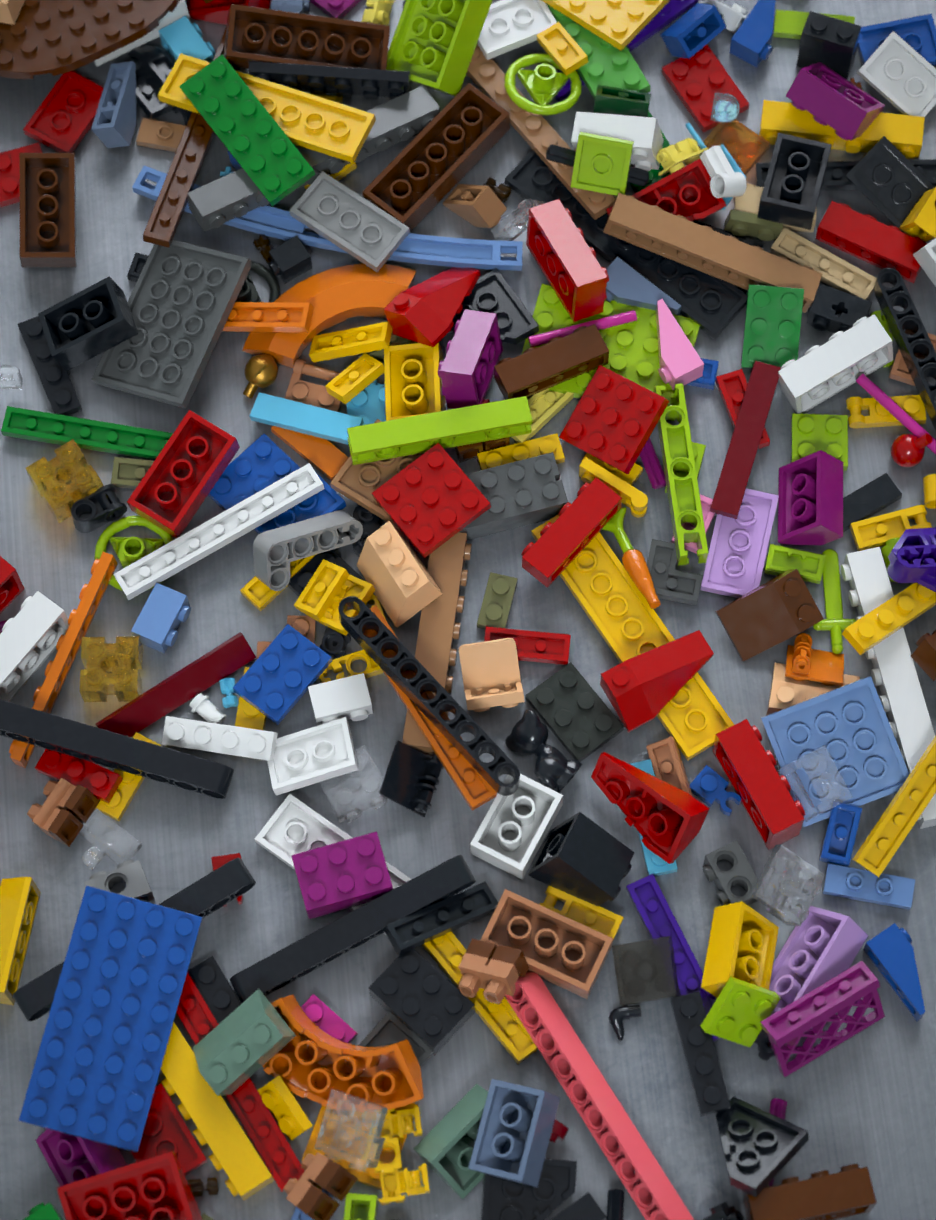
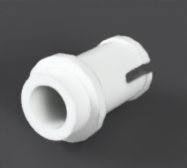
(206, 709)

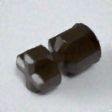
(501, 191)
(262, 244)
(198, 1187)

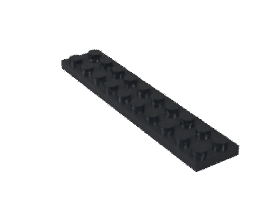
(701, 296)

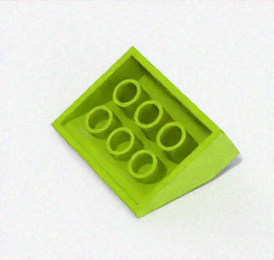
(437, 41)

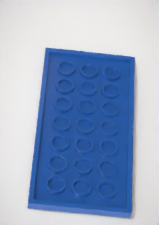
(110, 1019)

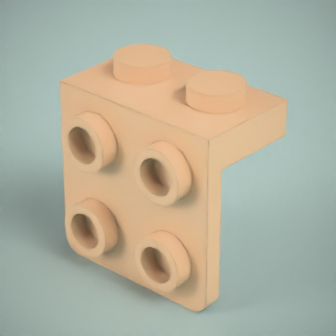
(491, 674)

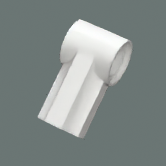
(724, 180)

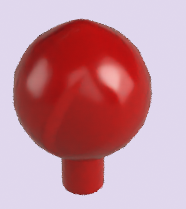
(909, 449)

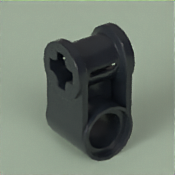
(99, 507)

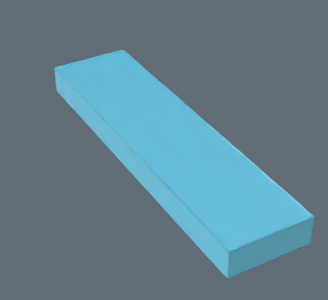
(303, 418)

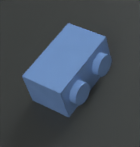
(161, 618)

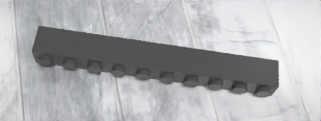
(237, 194)

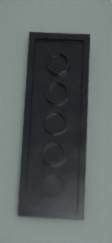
(335, 80)

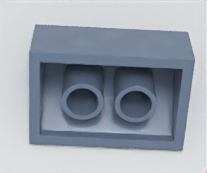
(514, 1132)

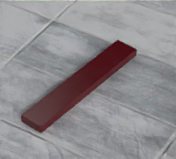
(745, 440)
(179, 687)

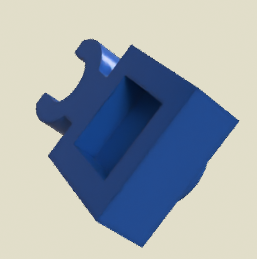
(712, 787)

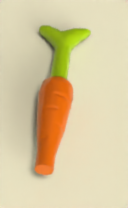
(633, 559)

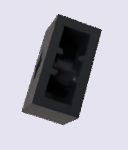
(831, 302)

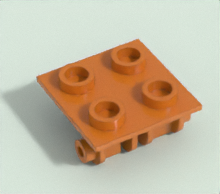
(813, 664)

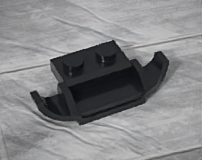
(150, 78)

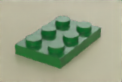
(772, 325)

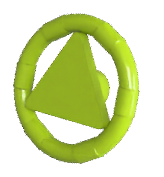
(541, 85)
(130, 548)

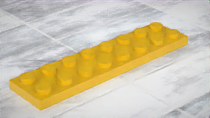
(302, 116)

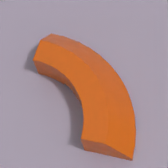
(335, 297)
(319, 1062)

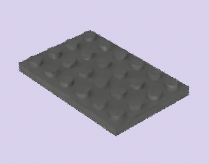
(178, 318)

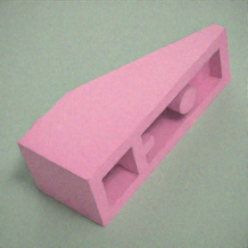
(677, 356)

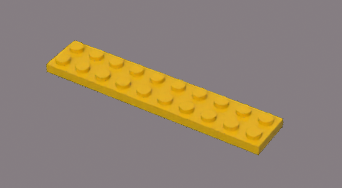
(634, 628)

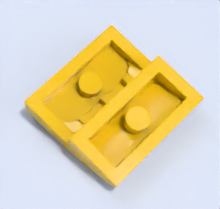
(325, 592)

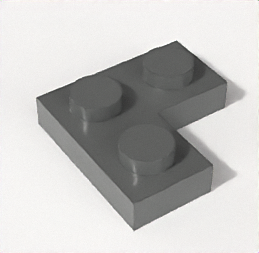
(667, 581)

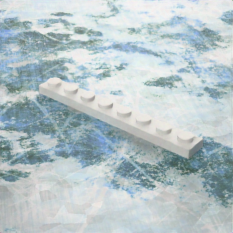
(219, 531)

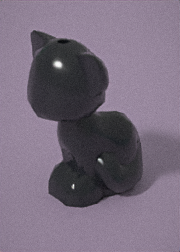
(530, 738)

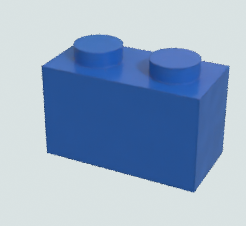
(693, 30)

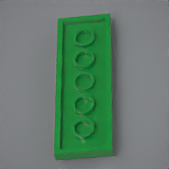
(247, 130)

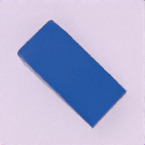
(840, 835)

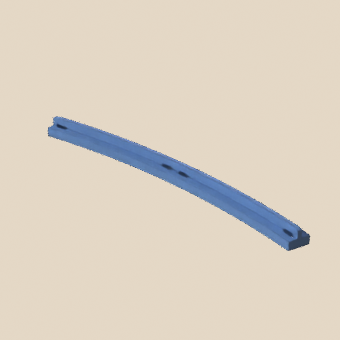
(414, 248)

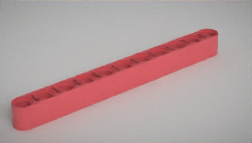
(595, 1101)

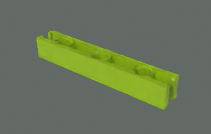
(446, 427)
(682, 492)

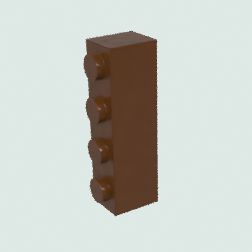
(551, 363)

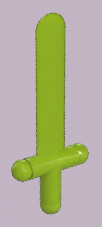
(833, 602)

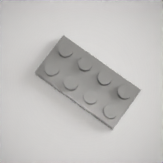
(349, 221)

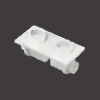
(733, 16)

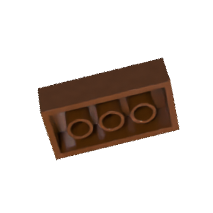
(47, 210)
(816, 1198)

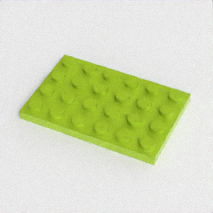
(630, 345)

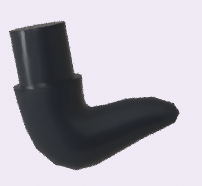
(623, 1013)

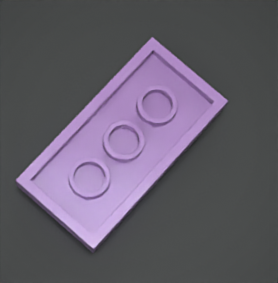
(740, 546)

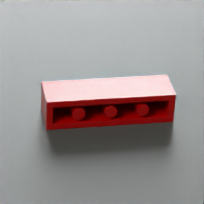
(870, 240)
(571, 532)

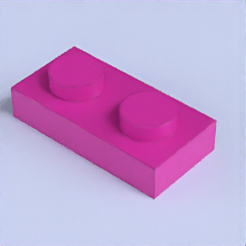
(328, 1020)

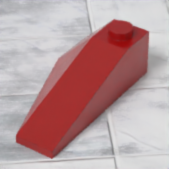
(683, 193)
(428, 308)
(652, 679)
(657, 809)

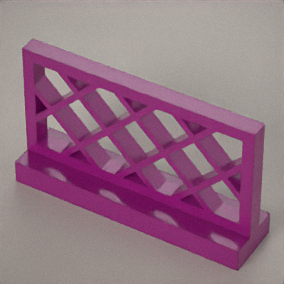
(816, 1009)

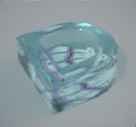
(724, 108)

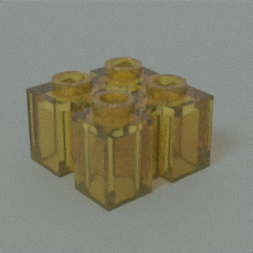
(51, 475)
(123, 680)

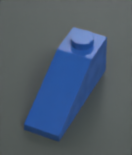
(754, 35)
(896, 962)

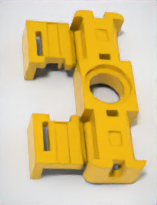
(405, 1180)

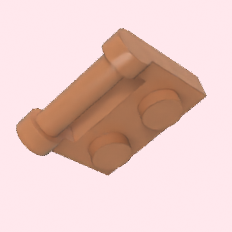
(309, 392)

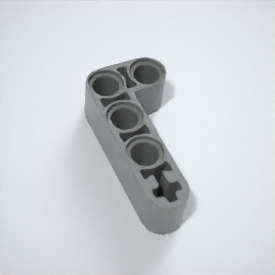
(280, 546)

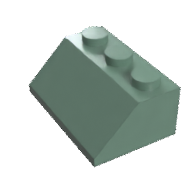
(241, 1044)
(451, 1143)

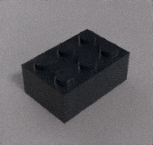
(794, 181)
(88, 323)
(422, 999)

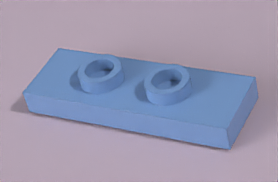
(867, 887)

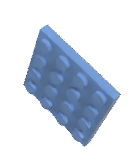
(855, 734)

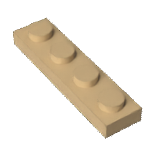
(834, 270)

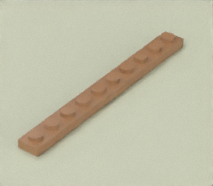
(533, 130)

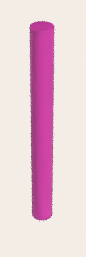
(601, 323)
(894, 409)

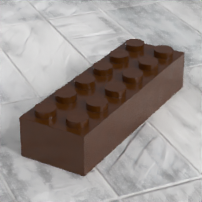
(303, 39)
(439, 157)

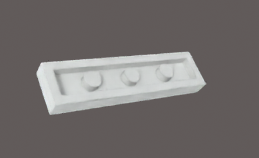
(219, 738)

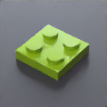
(602, 164)
(817, 433)
(740, 1011)

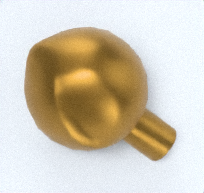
(260, 372)

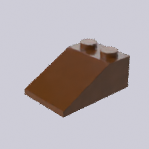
(769, 614)

